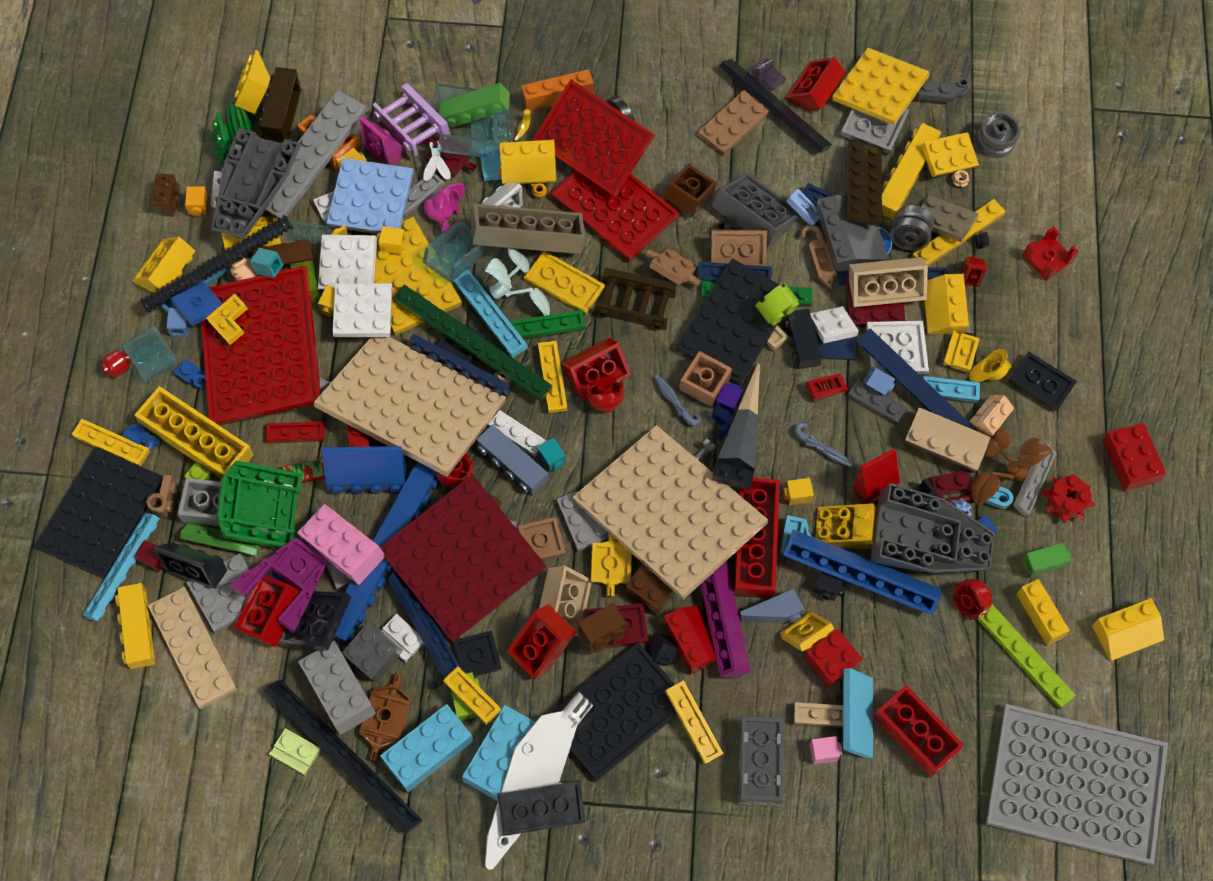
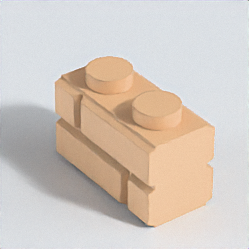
(992, 414)

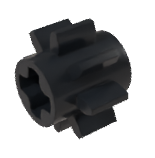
(728, 224)

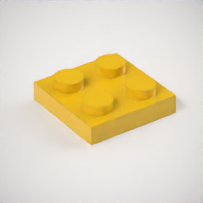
(807, 631)

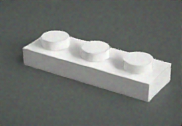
(517, 433)

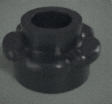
(982, 239)

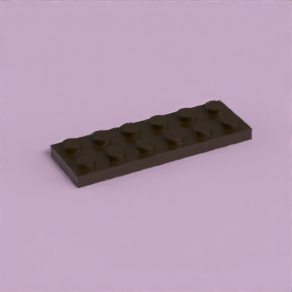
(863, 183)

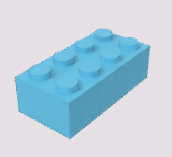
(427, 748)
(494, 755)

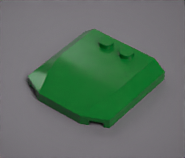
(258, 504)

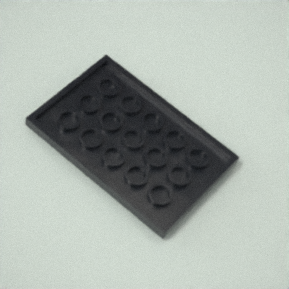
(729, 323)
(99, 512)
(625, 712)

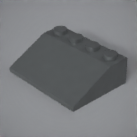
(755, 207)
(848, 239)

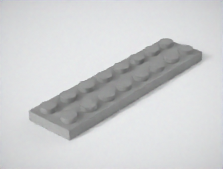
(317, 149)

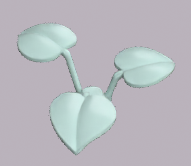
(503, 286)

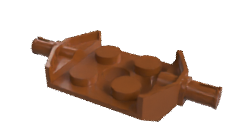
(386, 733)

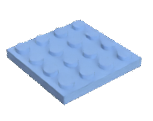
(369, 196)

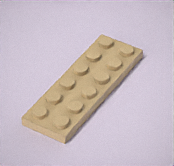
(192, 648)

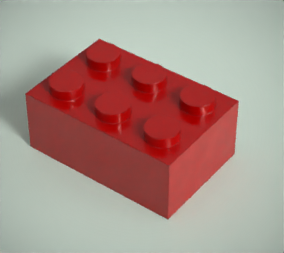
(1134, 457)
(541, 641)

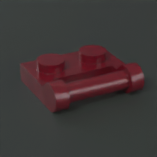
(952, 484)

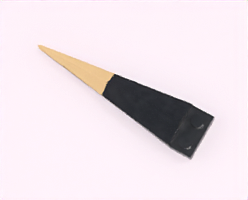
(738, 454)

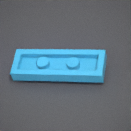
(955, 389)

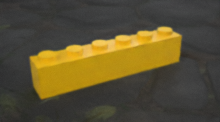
(907, 172)

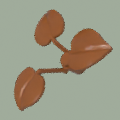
(1031, 453)

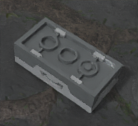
(761, 761)

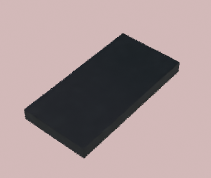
(541, 807)

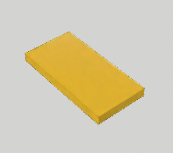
(564, 282)

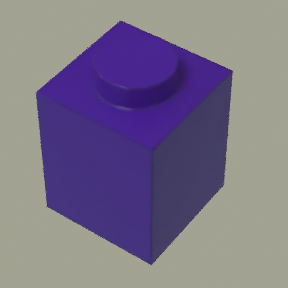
(729, 397)

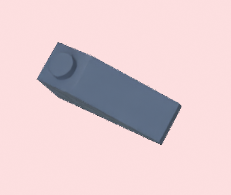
(778, 609)

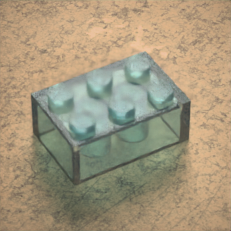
(453, 252)

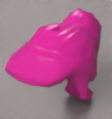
(444, 204)

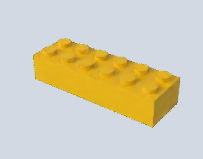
(192, 432)

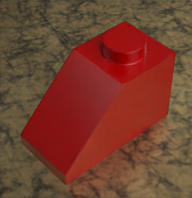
(973, 271)

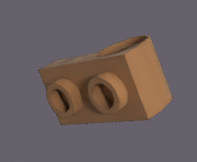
(167, 490)

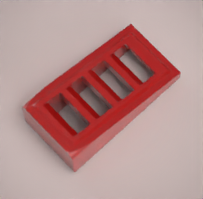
(817, 396)

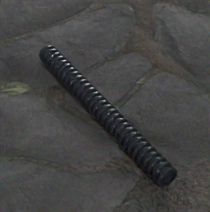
(217, 263)

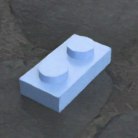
(803, 207)

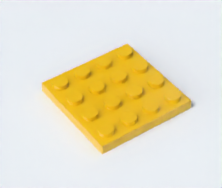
(881, 86)

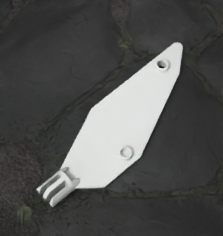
(537, 762)

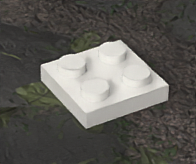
(833, 325)

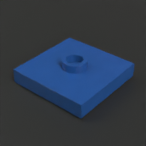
(196, 303)

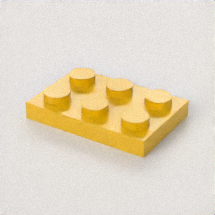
(949, 154)

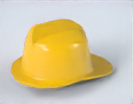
(992, 367)

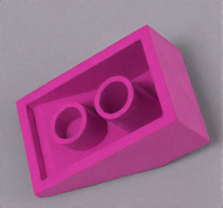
(381, 143)

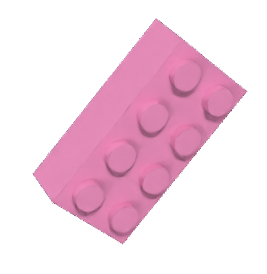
(341, 544)

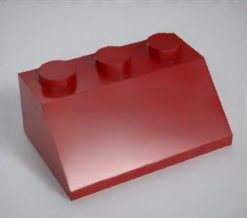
(816, 84)
(595, 363)
(264, 608)
(693, 637)

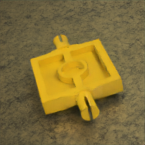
(610, 564)

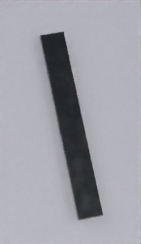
(775, 105)

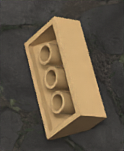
(888, 281)
(947, 440)

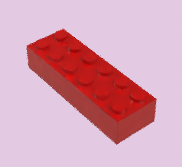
(758, 557)

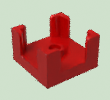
(1048, 255)

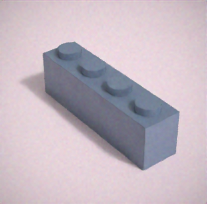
(512, 460)

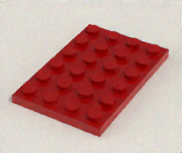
(594, 137)
(622, 221)

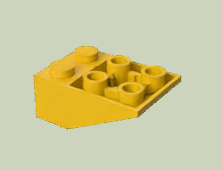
(252, 84)
(847, 525)

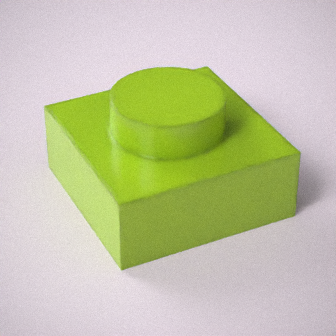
(198, 471)

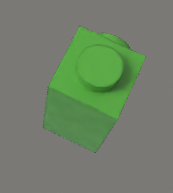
(1046, 560)

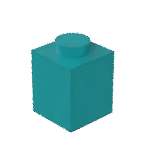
(266, 262)
(552, 455)

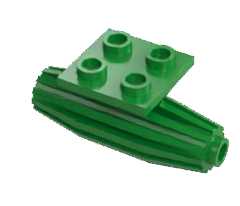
(223, 134)

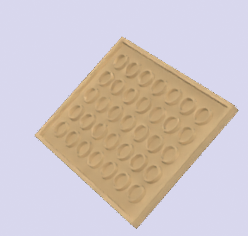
(410, 403)
(670, 511)

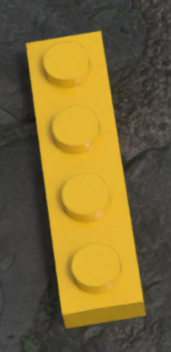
(552, 373)
(110, 442)
(694, 722)

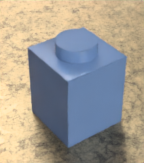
(177, 324)
(879, 380)

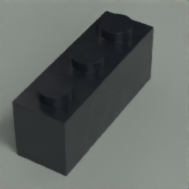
(803, 339)

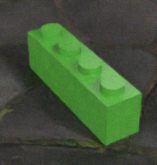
(475, 105)

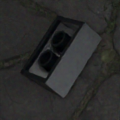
(191, 563)

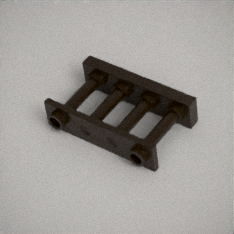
(640, 283)

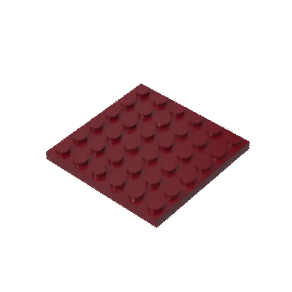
(462, 558)

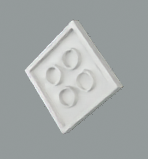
(347, 260)
(362, 310)
(906, 340)

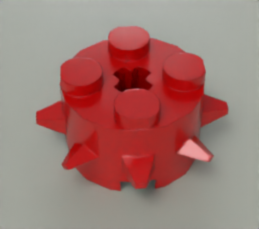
(1068, 498)

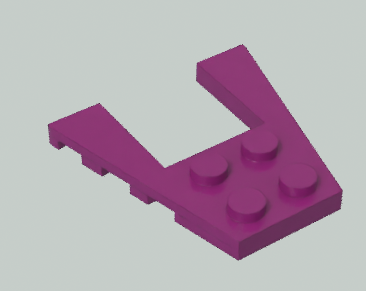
(295, 564)

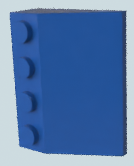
(364, 469)

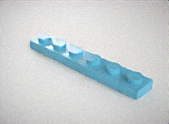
(490, 313)
(121, 566)

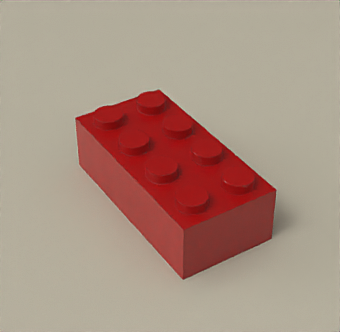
(918, 731)

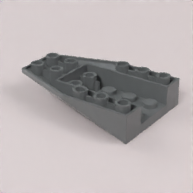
(928, 534)

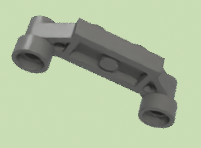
(943, 91)

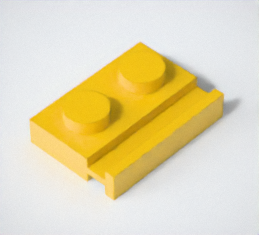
(961, 351)

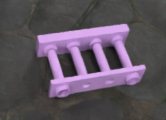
(420, 106)

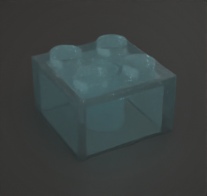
(150, 354)

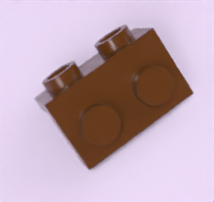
(165, 193)

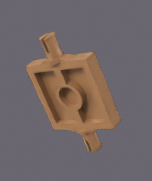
(673, 266)

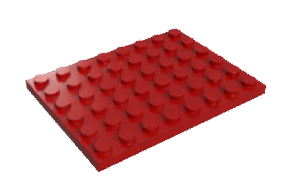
(274, 359)

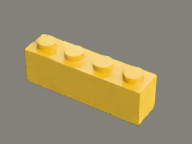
(135, 626)

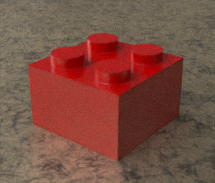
(831, 657)

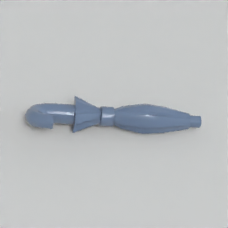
(682, 411)
(831, 453)

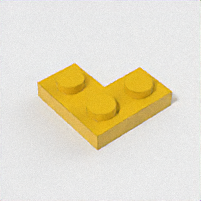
(224, 316)

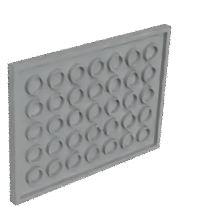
(1077, 784)

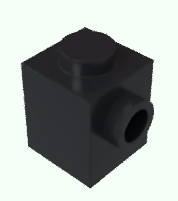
(829, 586)

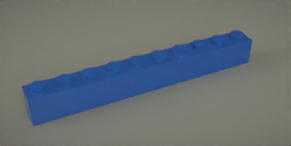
(404, 510)

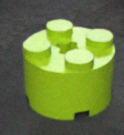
(777, 303)

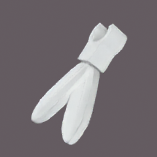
(436, 162)

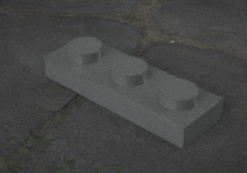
(877, 402)

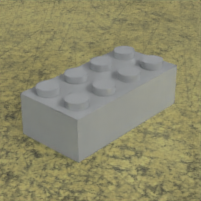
(337, 688)

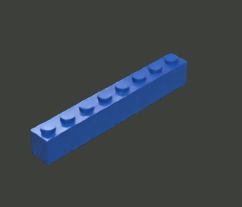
(862, 572)

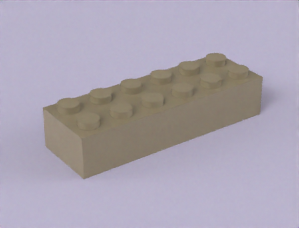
(527, 228)

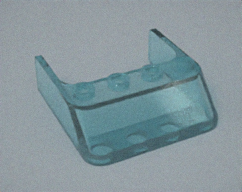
(485, 132)

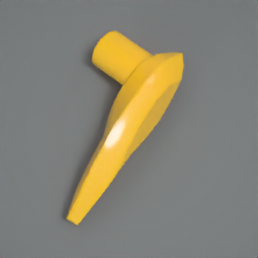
(523, 125)

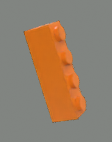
(546, 92)

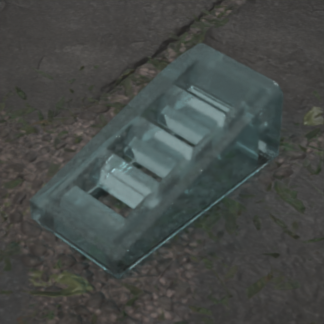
(308, 227)

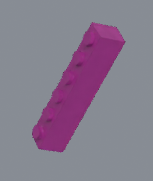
(725, 624)

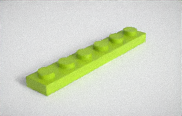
(1026, 657)

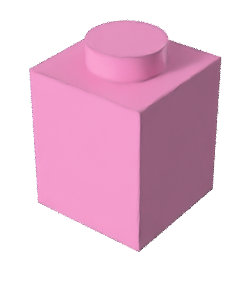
(825, 750)

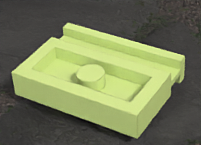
(295, 751)

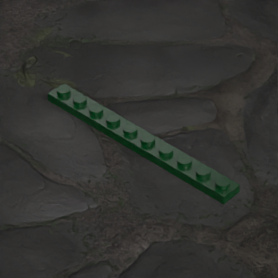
(472, 343)

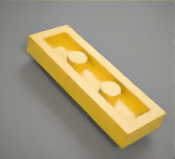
(472, 695)

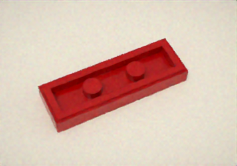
(295, 432)

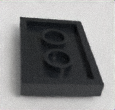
(1042, 381)

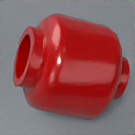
(116, 363)

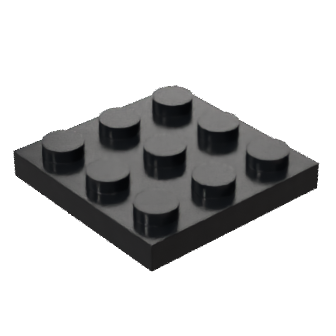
(318, 622)

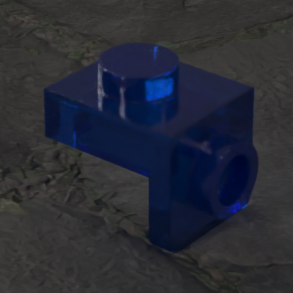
(723, 418)

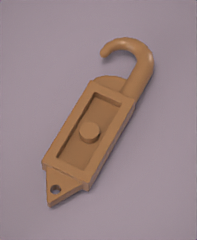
(821, 256)

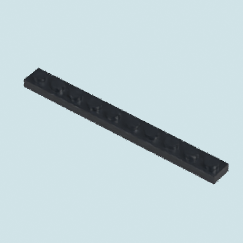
(344, 756)

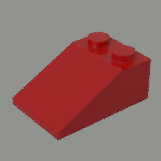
(875, 476)

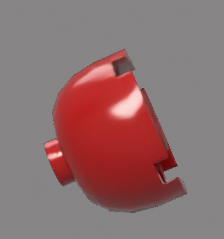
(605, 394)
(459, 473)
(972, 598)

